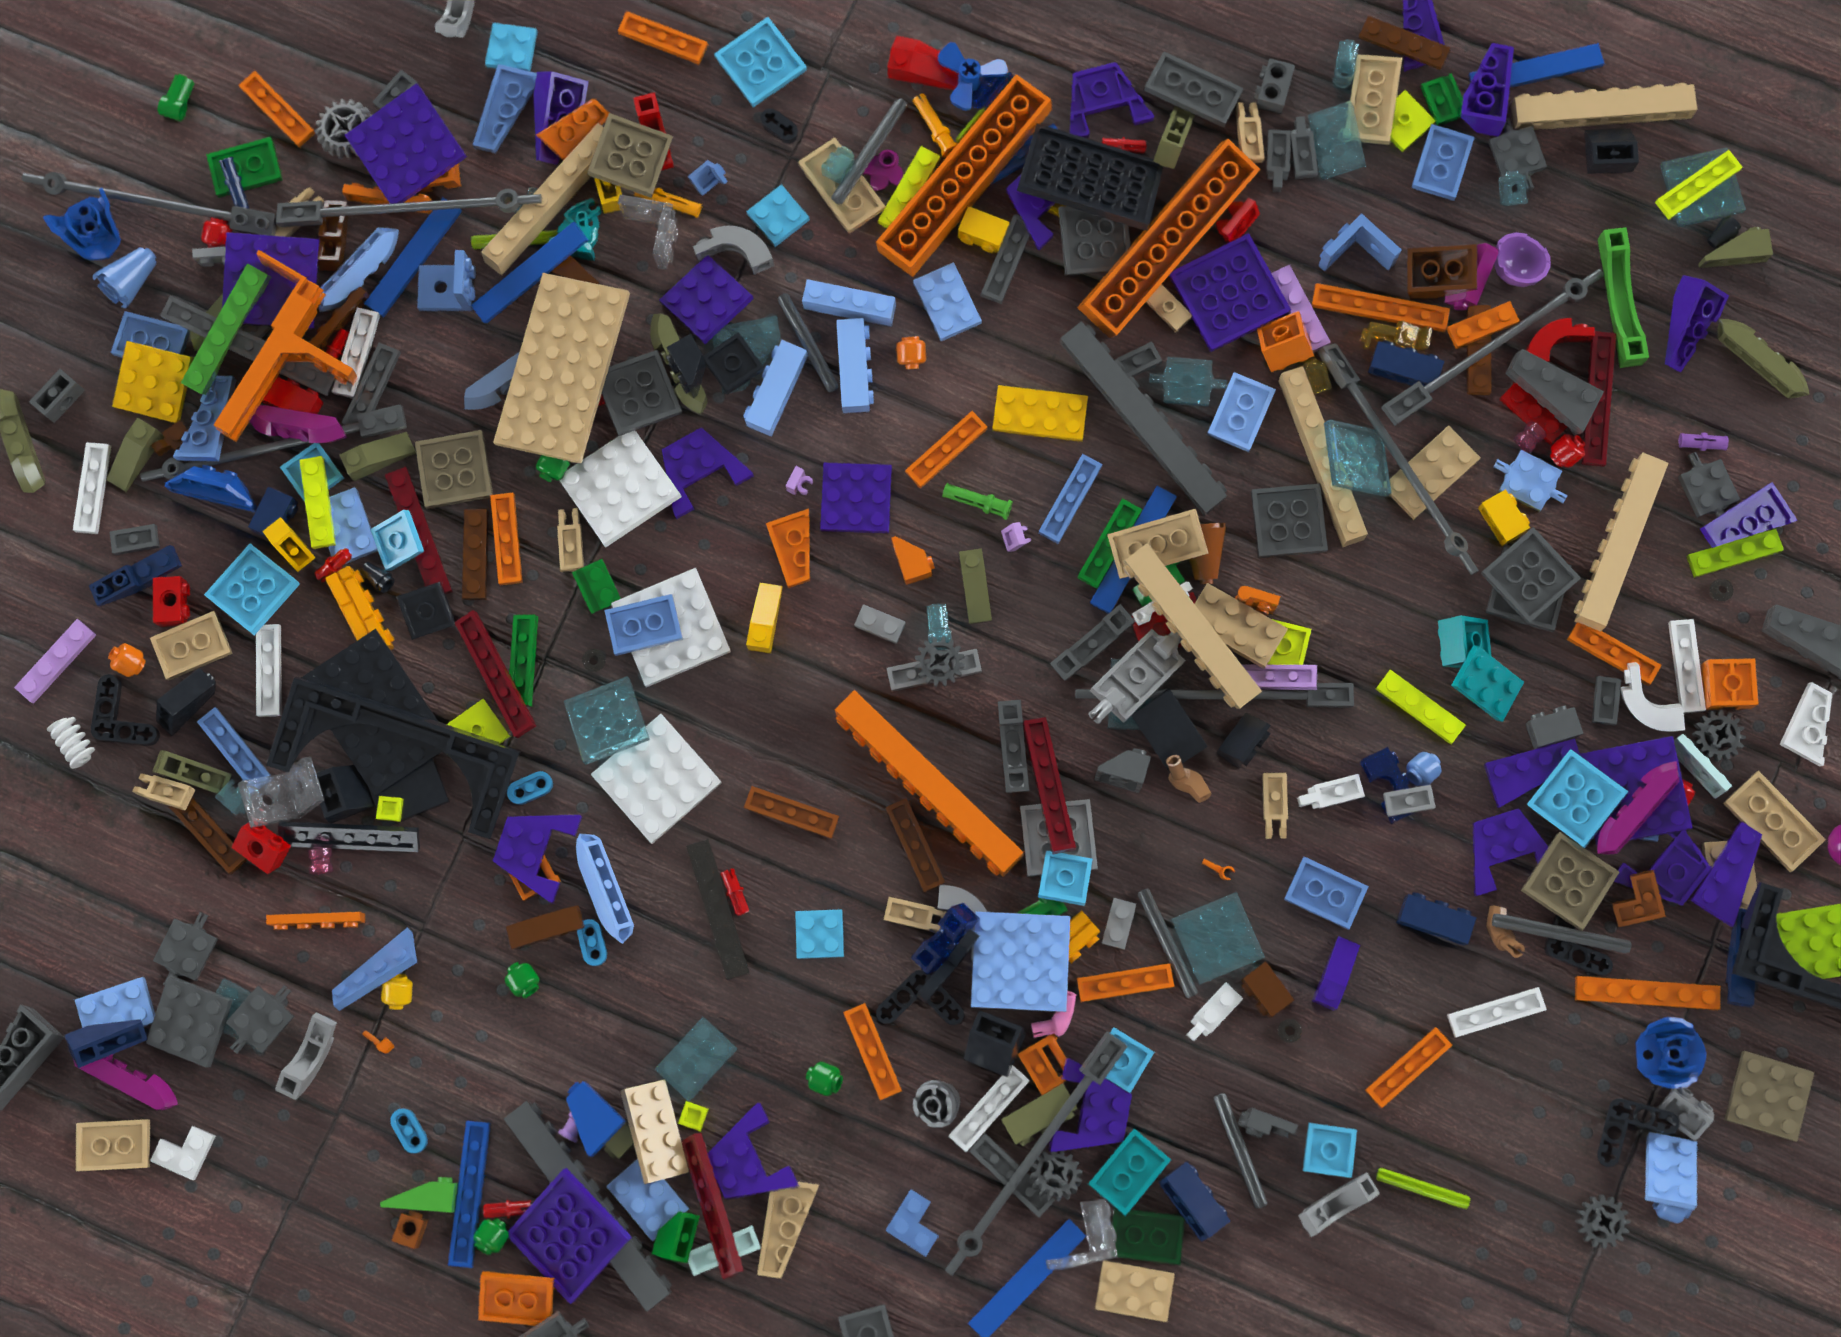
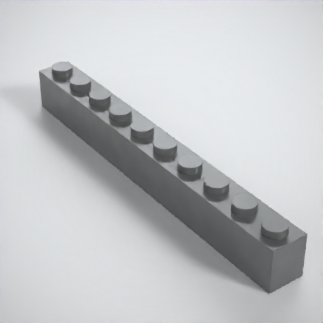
(1142, 418)
(552, 1158)

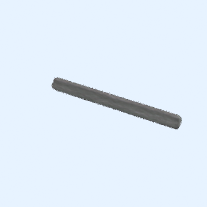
(869, 151)
(1561, 933)

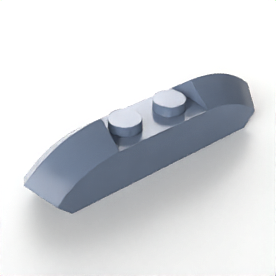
(489, 388)

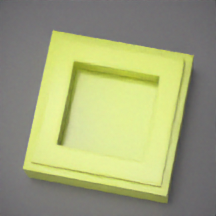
(389, 808)
(693, 1116)

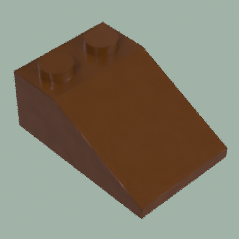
(1441, 271)

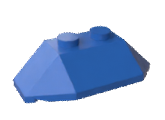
(213, 486)

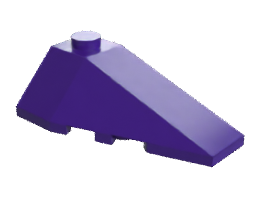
(1488, 93)
(553, 99)
(1693, 310)

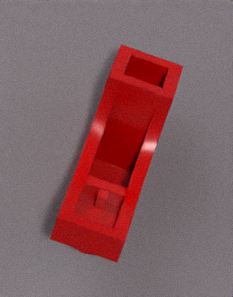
(650, 116)
(1558, 332)

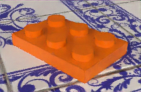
(515, 1298)

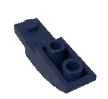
(135, 578)
(1740, 989)

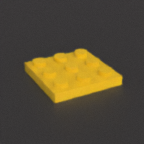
(152, 382)

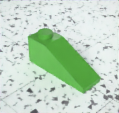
(431, 1196)

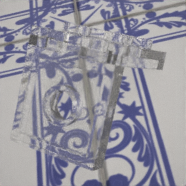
(654, 213)
(291, 795)
(1099, 1234)

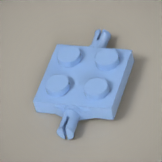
(1530, 480)

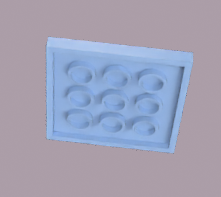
(1021, 962)

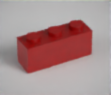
(290, 396)

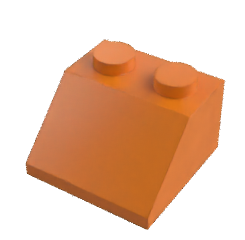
(1285, 341)

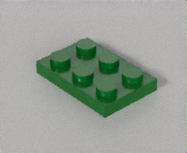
(254, 162)

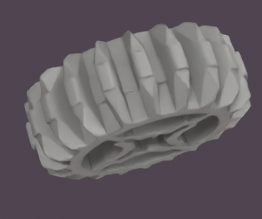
(334, 142)

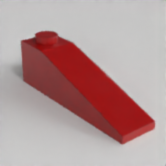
(918, 63)

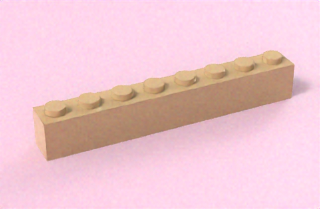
(1604, 107)
(533, 218)
(1311, 430)
(1621, 541)
(1191, 626)

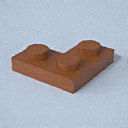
(1646, 904)

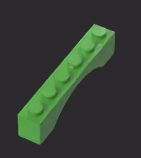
(1615, 260)
(222, 333)

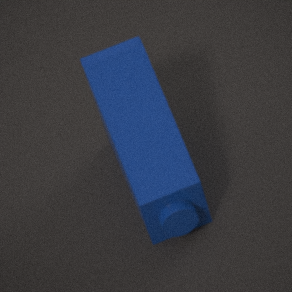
(593, 1117)

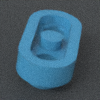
(530, 787)
(591, 943)
(409, 1131)

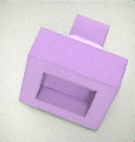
(796, 480)
(1014, 536)

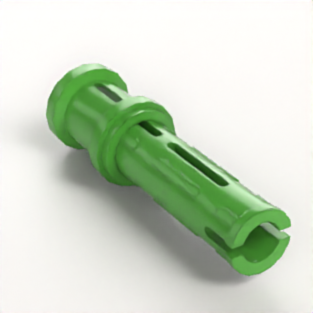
(987, 503)

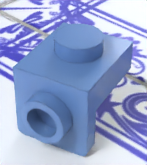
(707, 177)

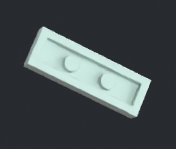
(1700, 767)
(704, 1256)

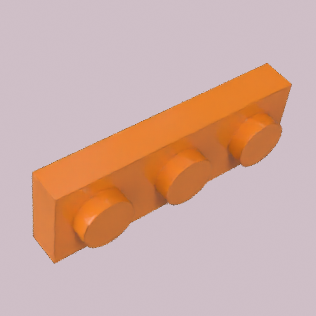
(1482, 325)

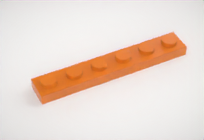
(1379, 307)
(1647, 993)

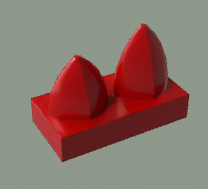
(1243, 216)

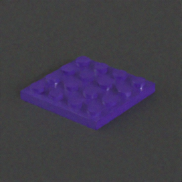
(405, 145)
(294, 252)
(1229, 292)
(1628, 766)
(568, 1235)

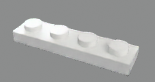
(358, 348)
(92, 488)
(1687, 665)
(268, 671)
(1496, 1012)
(988, 1109)

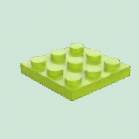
(1814, 939)

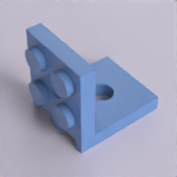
(1368, 237)
(459, 290)

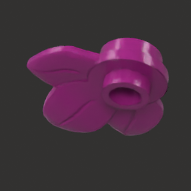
(883, 173)

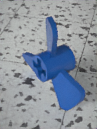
(953, 59)

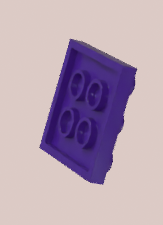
(706, 299)
(856, 497)

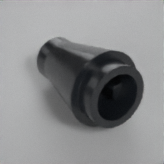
(1725, 230)
(378, 578)

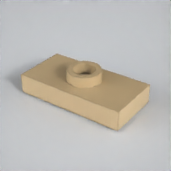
(1169, 308)

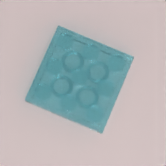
(1716, 204)
(1357, 458)
(606, 720)
(1217, 938)

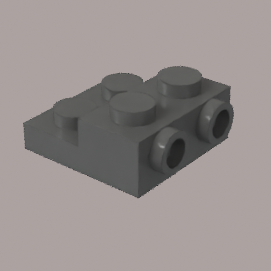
(1260, 1123)

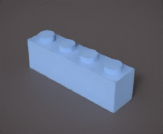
(849, 302)
(853, 365)
(775, 388)

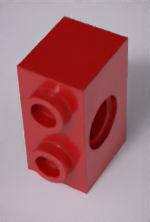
(163, 590)
(261, 847)

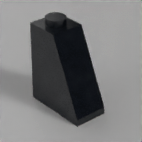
(184, 700)

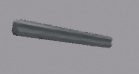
(807, 342)
(1167, 943)
(1240, 1150)

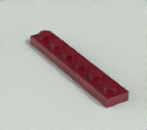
(1601, 376)
(407, 499)
(495, 674)
(1049, 785)
(712, 1206)

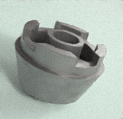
(936, 1103)

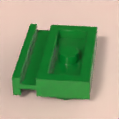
(1443, 99)
(596, 585)

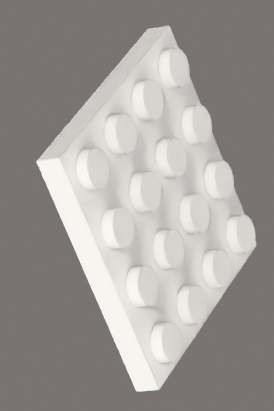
(619, 487)
(699, 627)
(657, 780)

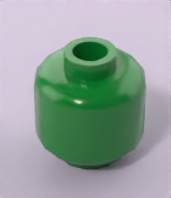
(551, 468)
(522, 980)
(824, 1078)
(491, 1236)

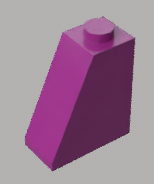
(1485, 260)

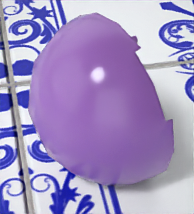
(1521, 260)

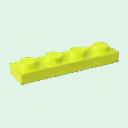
(912, 181)
(1698, 184)
(317, 502)
(1420, 707)

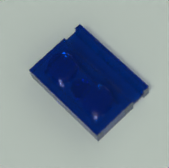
(989, 90)

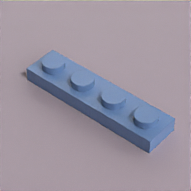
(1070, 498)
(232, 745)

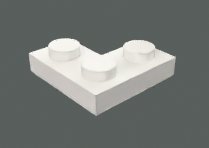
(185, 1159)

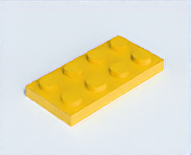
(1040, 413)

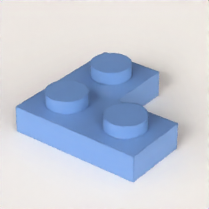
(906, 1224)

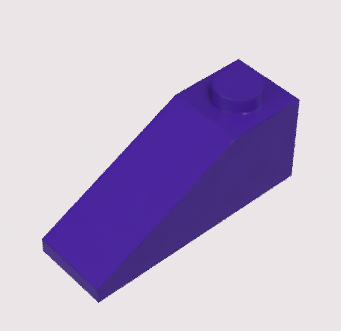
(1336, 974)

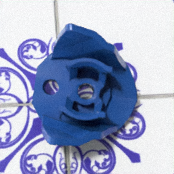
(77, 232)
(1688, 1051)

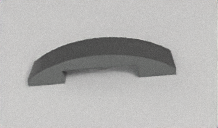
(1093, 643)
(1013, 746)

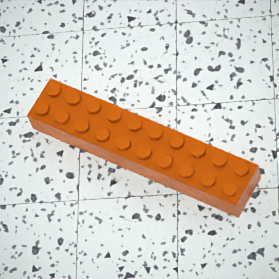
(964, 175)
(1168, 238)
(928, 783)

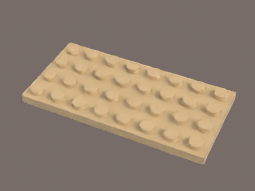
(561, 368)

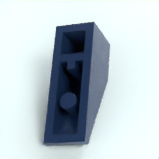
(102, 1040)

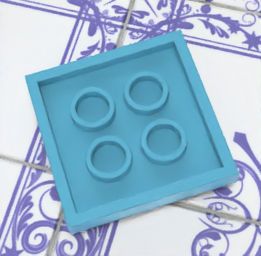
(760, 62)
(252, 589)
(1577, 798)

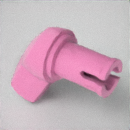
(1058, 1023)

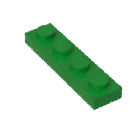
(1101, 555)
(523, 655)

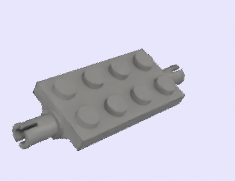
(1137, 676)

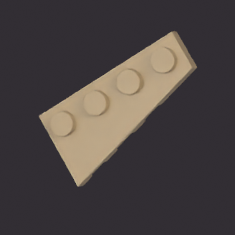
(783, 1224)

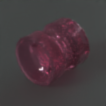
(1529, 437)
(320, 861)

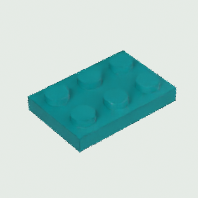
(1487, 683)
(1129, 1172)

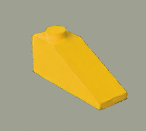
(764, 618)

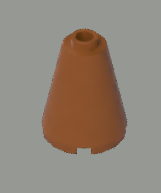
(1207, 566)

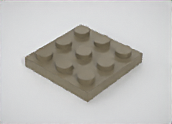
(630, 155)
(454, 469)
(1570, 881)
(1769, 1096)

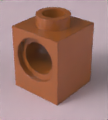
(402, 1237)

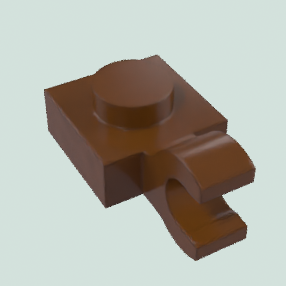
(172, 439)

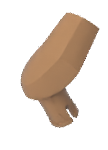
(1187, 780)
(1503, 938)

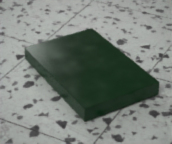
(1148, 1236)

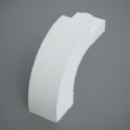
(1655, 716)

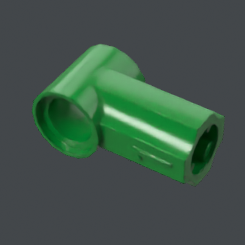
(175, 102)
(1045, 907)

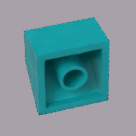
(1459, 636)

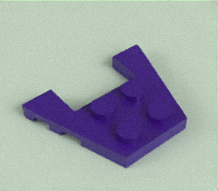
(1102, 90)
(1030, 210)
(696, 458)
(1501, 840)
(524, 846)
(1676, 870)
(1101, 1115)
(738, 1165)

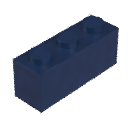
(1404, 364)
(1436, 919)
(1194, 1201)

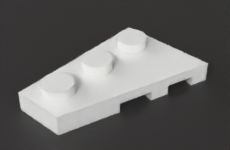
(1808, 725)

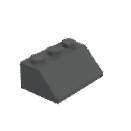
(1125, 770)

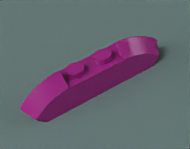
(297, 425)
(1618, 832)
(151, 1092)

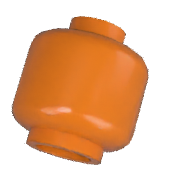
(911, 352)
(126, 660)

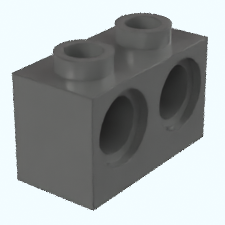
(1276, 86)

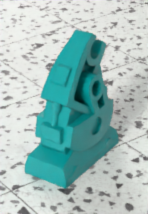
(583, 216)

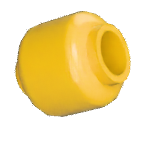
(397, 992)

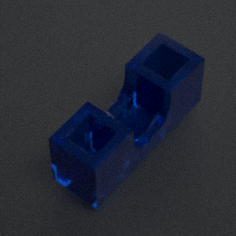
(1384, 766)
(954, 926)

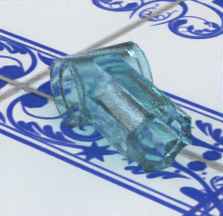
(1345, 63)
(938, 624)

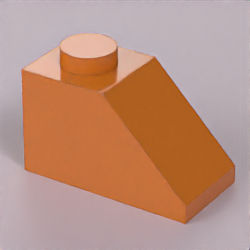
(912, 561)

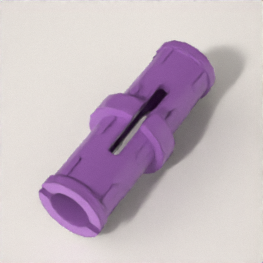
(1703, 441)

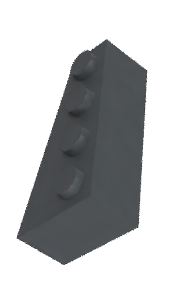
(1557, 390)
(1807, 635)
(24, 1050)

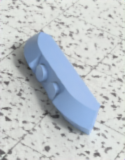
(358, 266)
(603, 887)

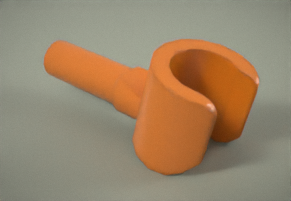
(1219, 869)
(383, 1046)

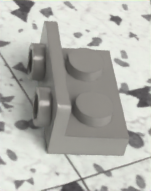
(1692, 1114)

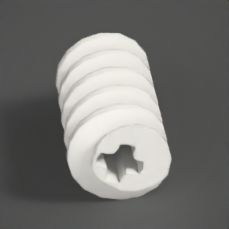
(70, 742)

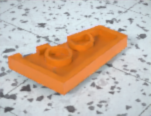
(570, 130)
(792, 545)

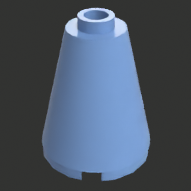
(126, 276)

